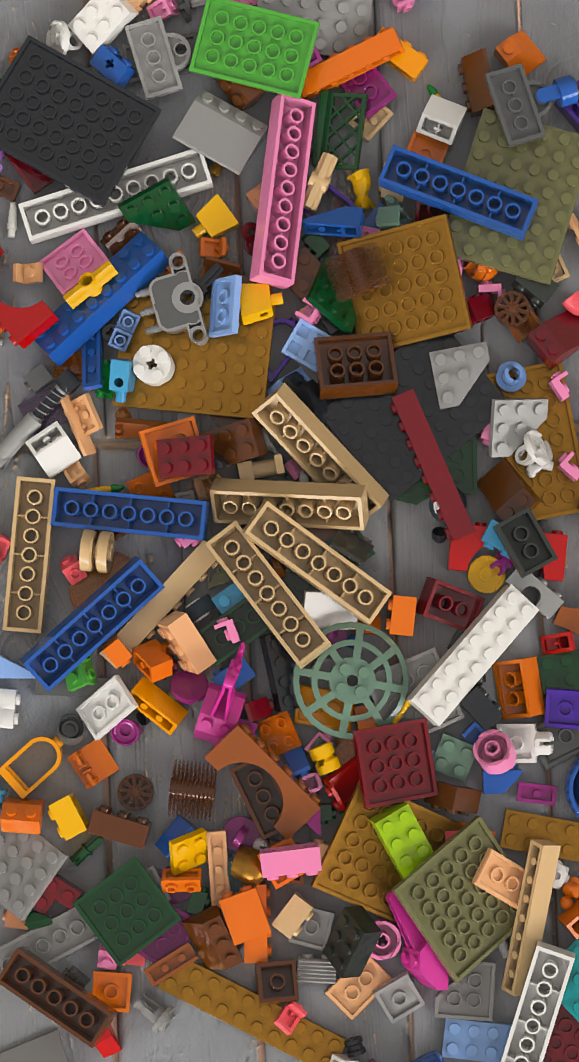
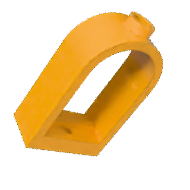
(15, 781)

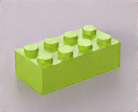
(402, 837)

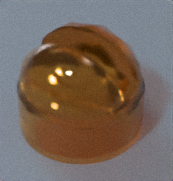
(123, 413)

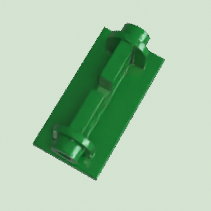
(104, 392)

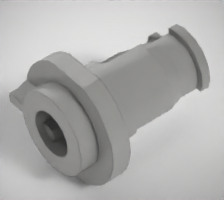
(161, 1018)

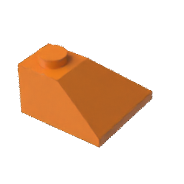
(517, 50)

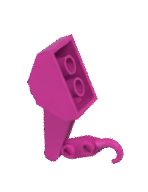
(221, 704)
(417, 954)

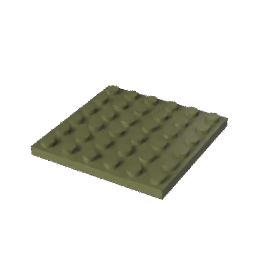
(449, 910)

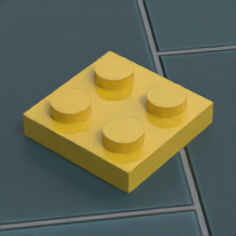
(188, 851)

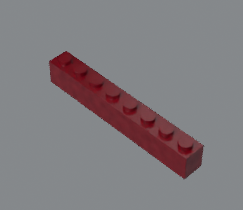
(432, 464)

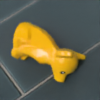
(361, 185)

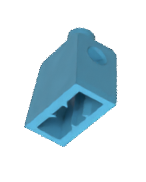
(121, 370)

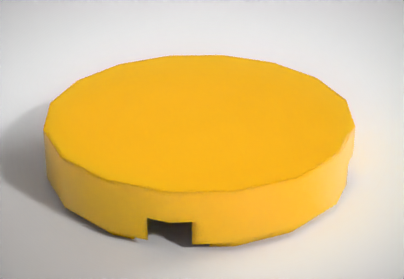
(482, 577)

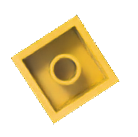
(68, 816)

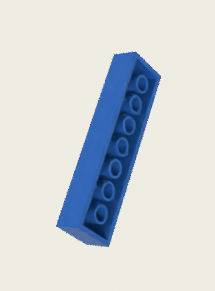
(458, 192)
(136, 267)
(130, 513)
(92, 623)

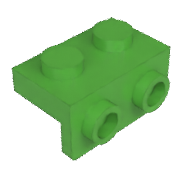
(82, 675)

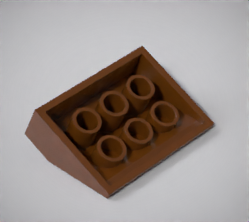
(355, 365)

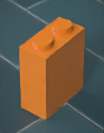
(244, 914)

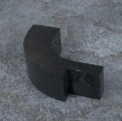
(308, 394)

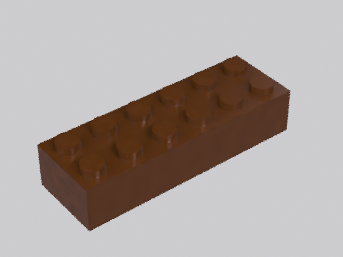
(57, 996)

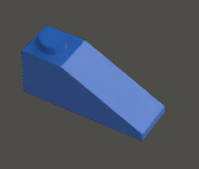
(337, 222)

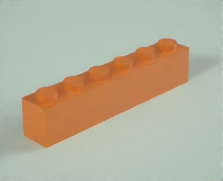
(352, 62)

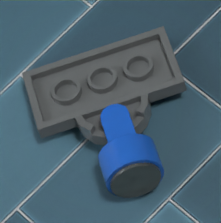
(524, 102)

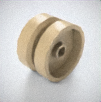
(96, 551)

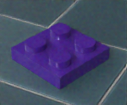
(562, 708)

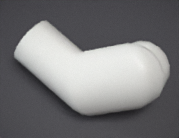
(534, 468)

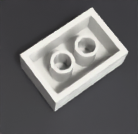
(102, 22)

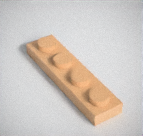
(217, 865)

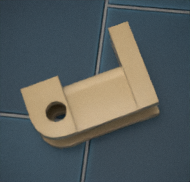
(262, 468)

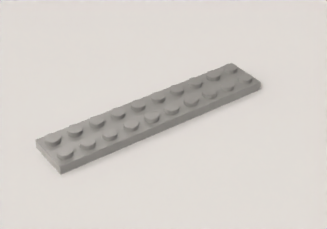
(61, 938)

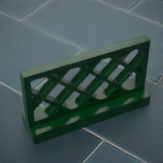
(324, 126)

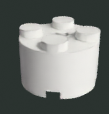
(149, 355)

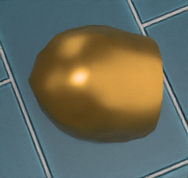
(247, 866)

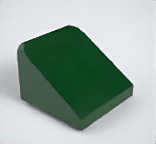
(37, 921)

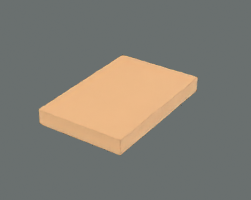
(500, 877)
(356, 992)

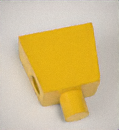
(214, 219)
(257, 302)

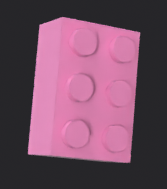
(290, 860)

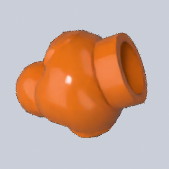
(570, 890)

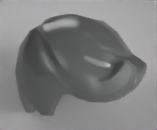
(70, 729)

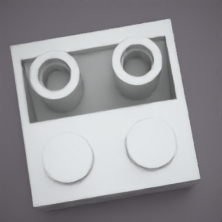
(441, 119)
(53, 449)

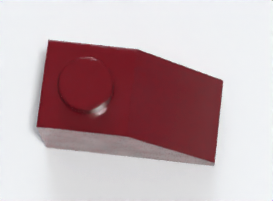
(259, 708)

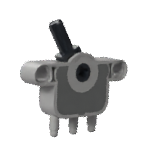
(170, 302)

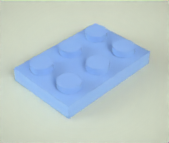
(225, 306)

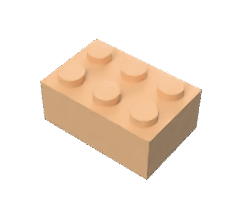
(185, 642)

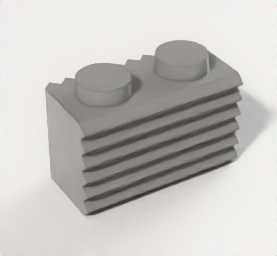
(315, 969)

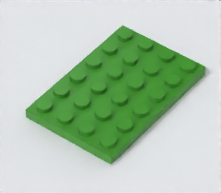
(254, 47)

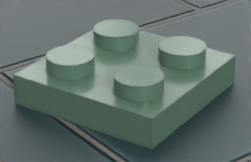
(453, 756)

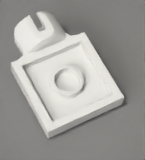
(527, 741)

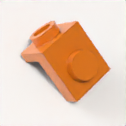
(213, 247)

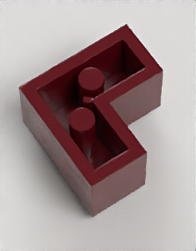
(480, 308)
(59, 890)

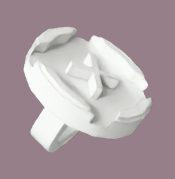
(59, 38)
(537, 450)

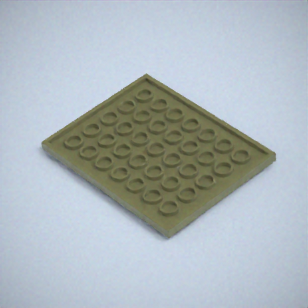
(539, 169)

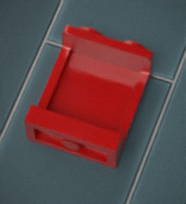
(341, 784)

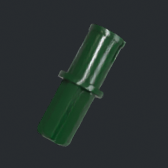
(86, 849)

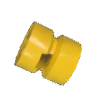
(324, 758)

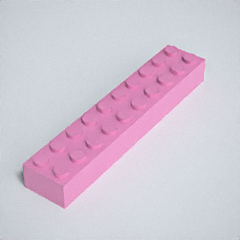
(282, 191)

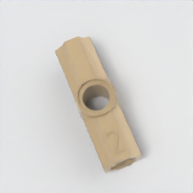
(319, 181)

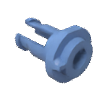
(504, 380)

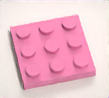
(72, 260)

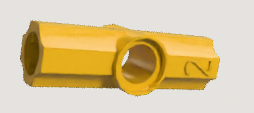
(90, 284)

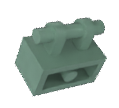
(392, 215)

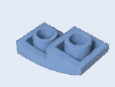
(124, 330)

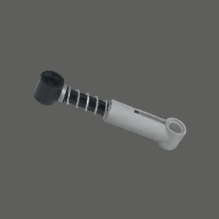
(66, 385)

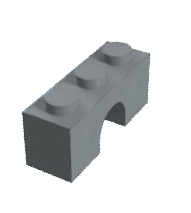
(548, 600)

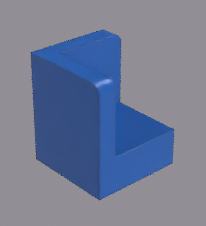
(472, 732)

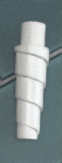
(12, 220)

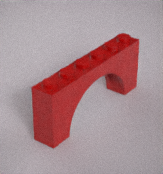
(26, 323)
(464, 548)

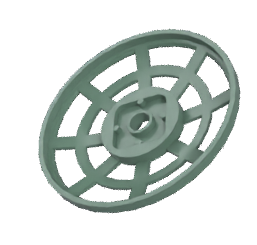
(338, 680)

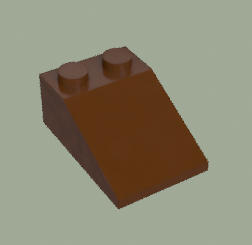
(507, 490)

